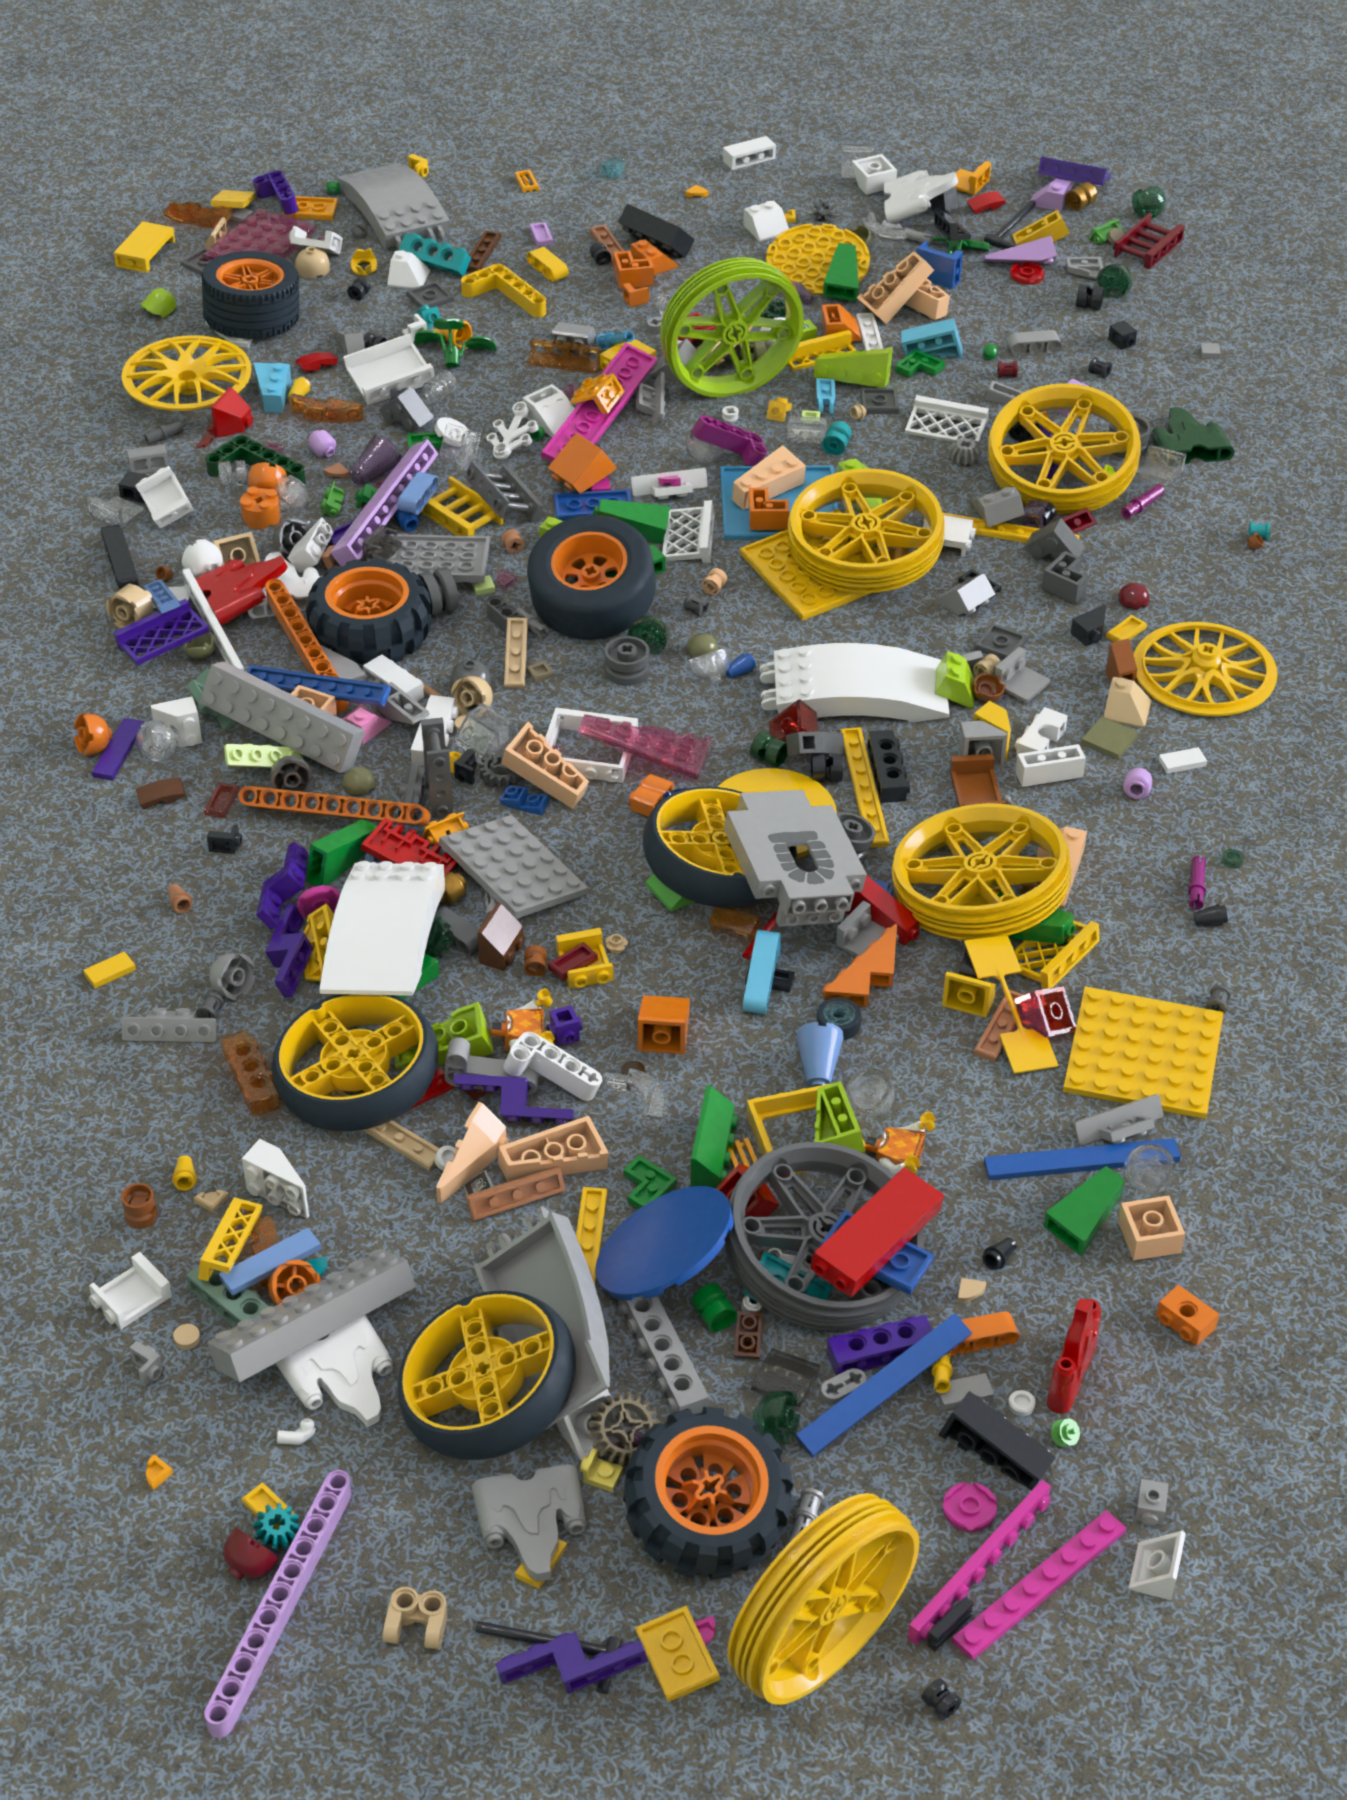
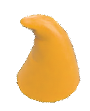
(457, 334)

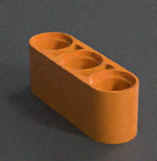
(988, 1332)

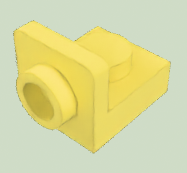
(600, 1472)

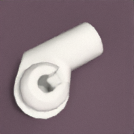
(299, 1436)

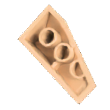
(1076, 842)
(473, 1153)

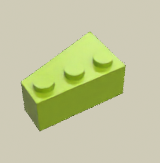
(836, 1119)

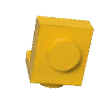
(418, 164)
(778, 408)

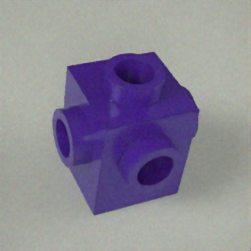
(565, 1025)

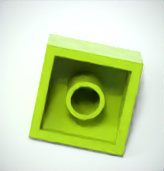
(955, 680)

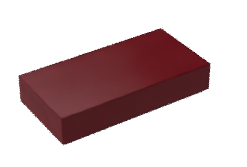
(576, 958)

